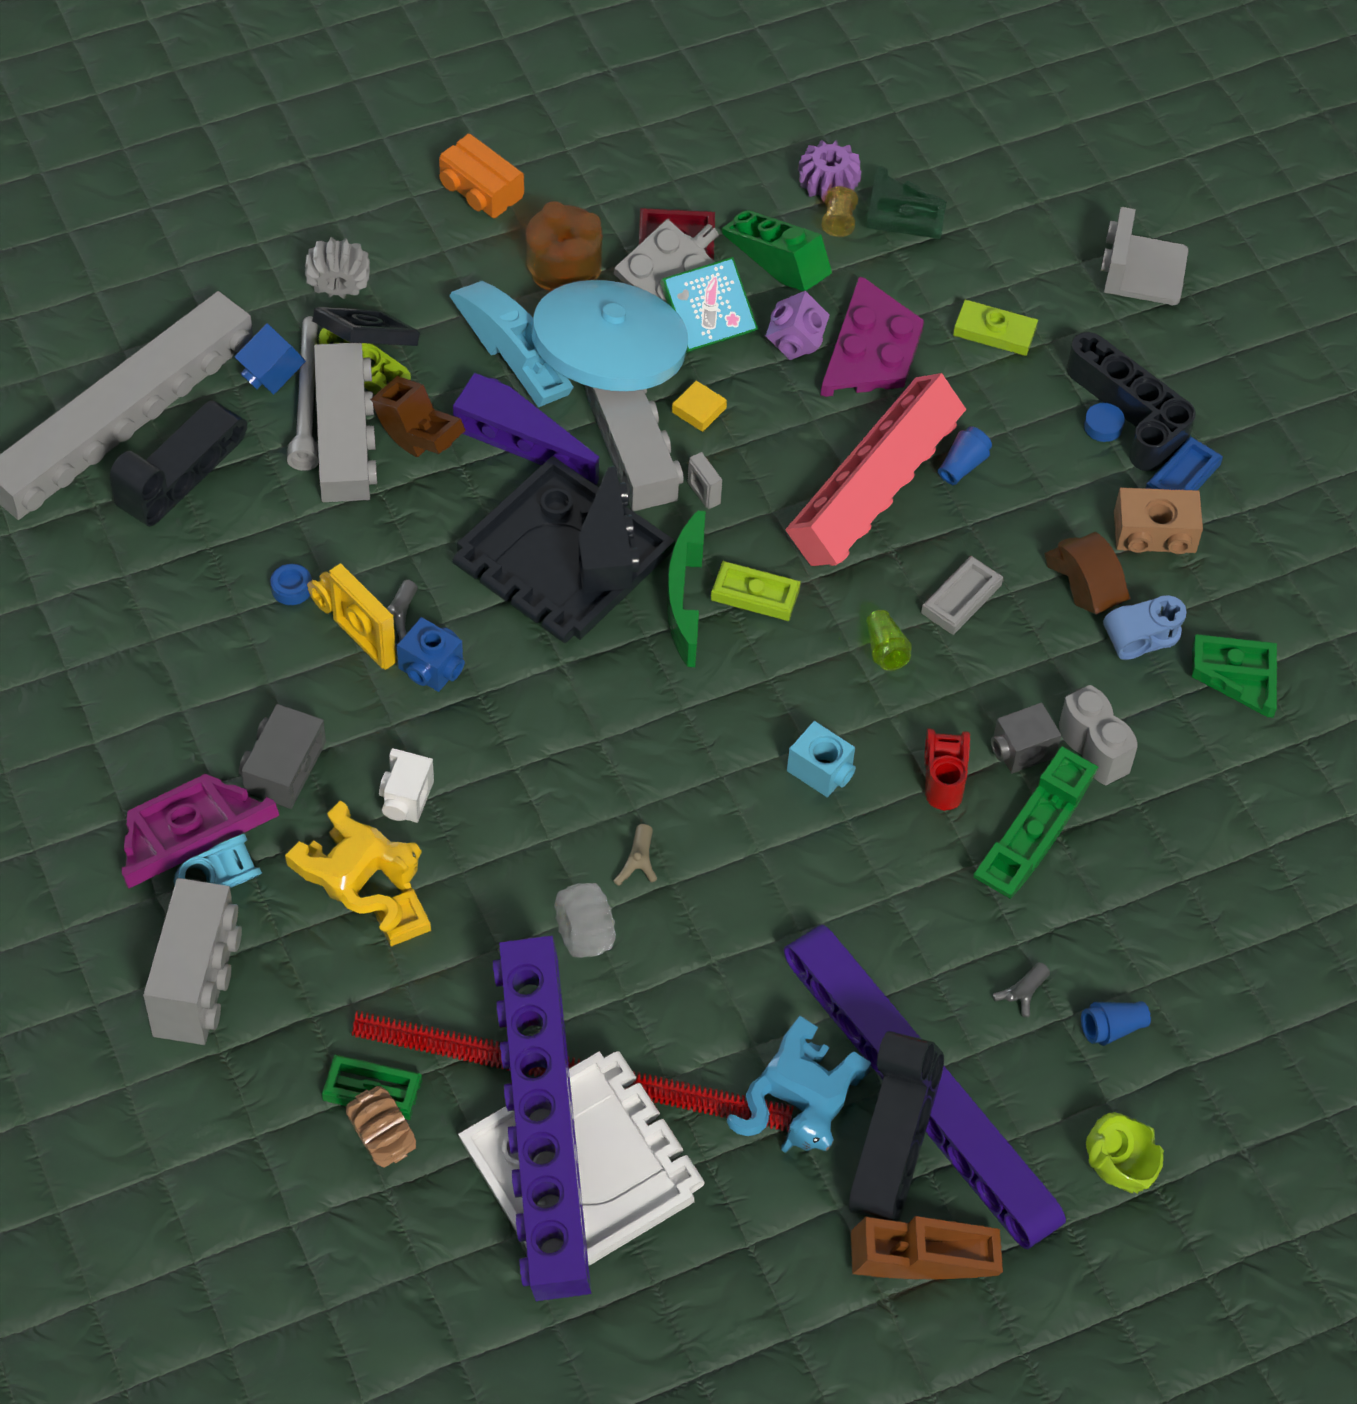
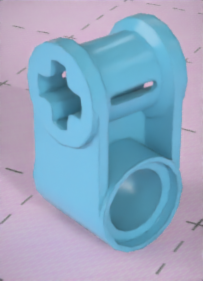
(223, 864)

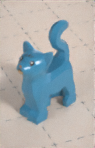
(804, 1084)

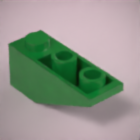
(782, 249)

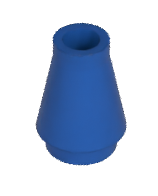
(966, 453)
(1113, 1020)

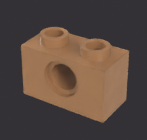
(1158, 520)

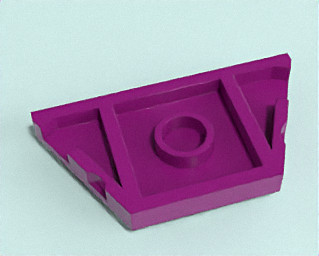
(873, 344)
(187, 824)

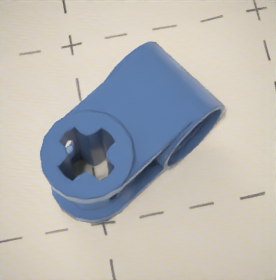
(1143, 629)

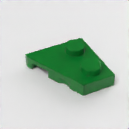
(1238, 669)

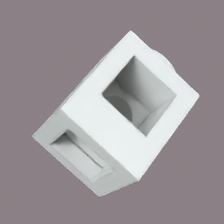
(406, 785)

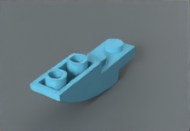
(507, 330)

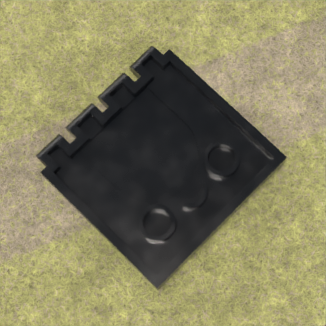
(533, 551)

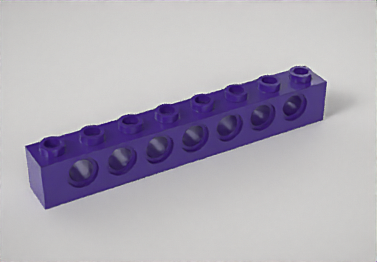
(566, 1270)

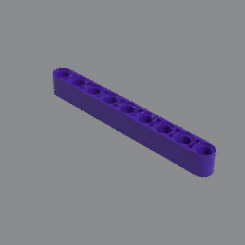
(955, 1120)

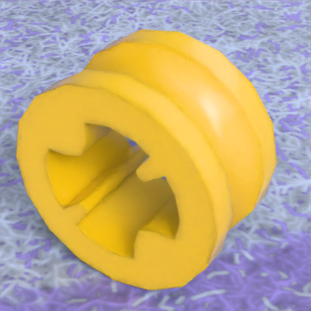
(321, 592)

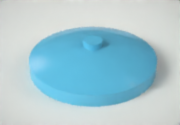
(609, 335)

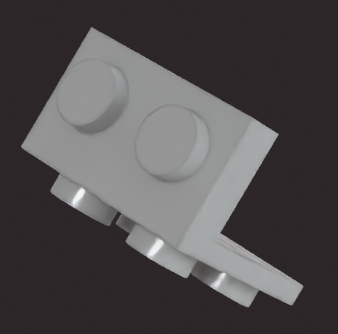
(1142, 265)

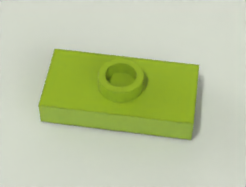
(995, 327)
(755, 590)

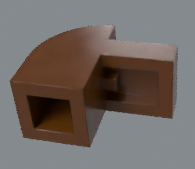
(411, 419)
(1092, 571)

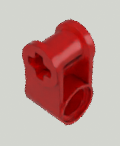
(946, 761)

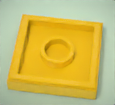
(362, 617)

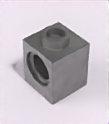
(1025, 738)

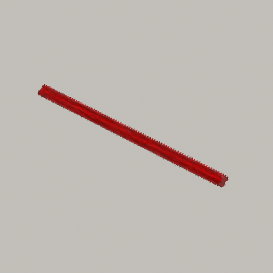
(488, 1054)

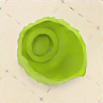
(1124, 1152)

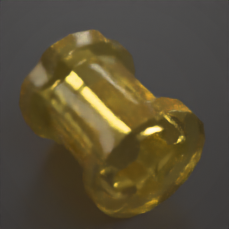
(839, 218)

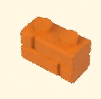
(481, 176)

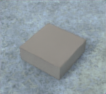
(704, 480)

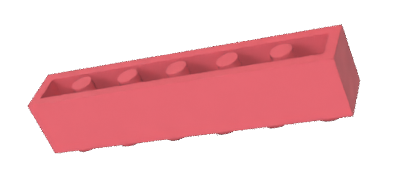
(876, 470)

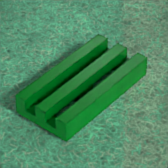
(371, 1070)

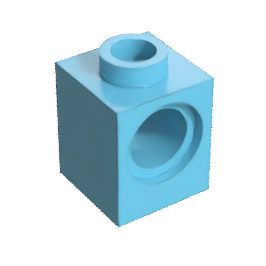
(821, 744)

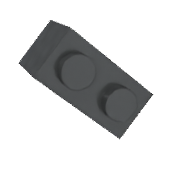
(283, 755)

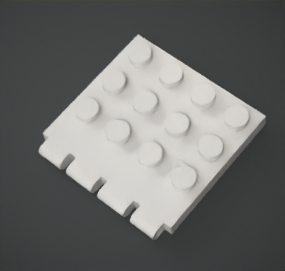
(621, 1159)

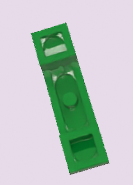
(684, 622)
(1038, 823)

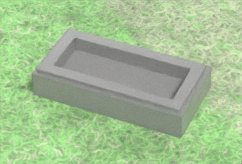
(962, 595)

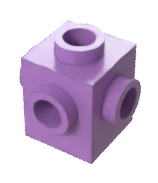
(797, 325)

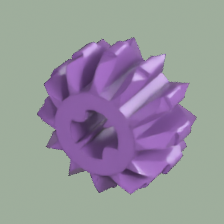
(828, 167)

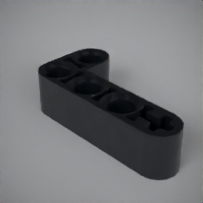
(1157, 411)
(156, 485)
(898, 1125)

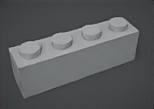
(342, 422)
(637, 446)

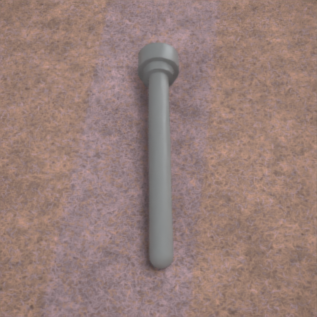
(303, 449)

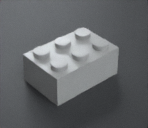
(192, 962)

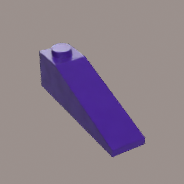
(512, 423)

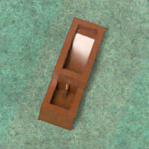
(925, 1249)

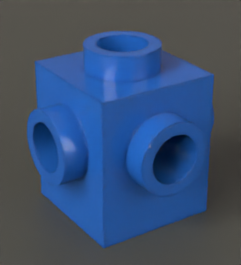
(430, 655)

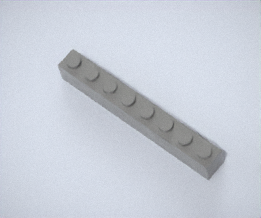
(121, 403)

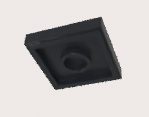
(365, 326)

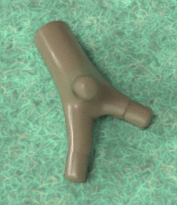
(639, 856)

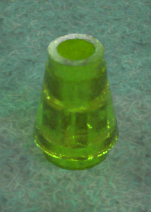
(887, 641)

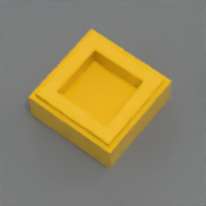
(699, 406)
(413, 921)

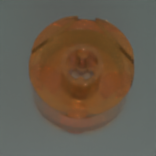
(563, 246)

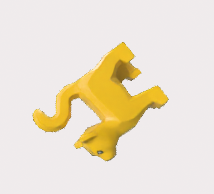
(353, 861)

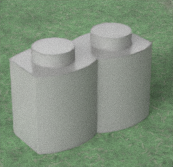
(1097, 734)

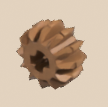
(381, 1126)

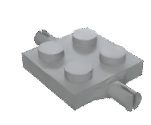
(663, 255)

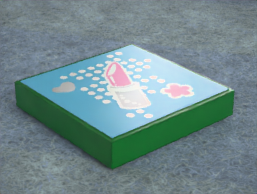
(710, 303)

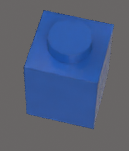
(269, 360)

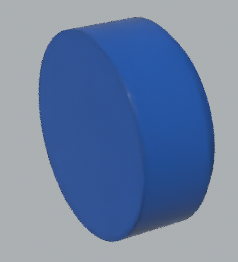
(1104, 422)
(290, 584)

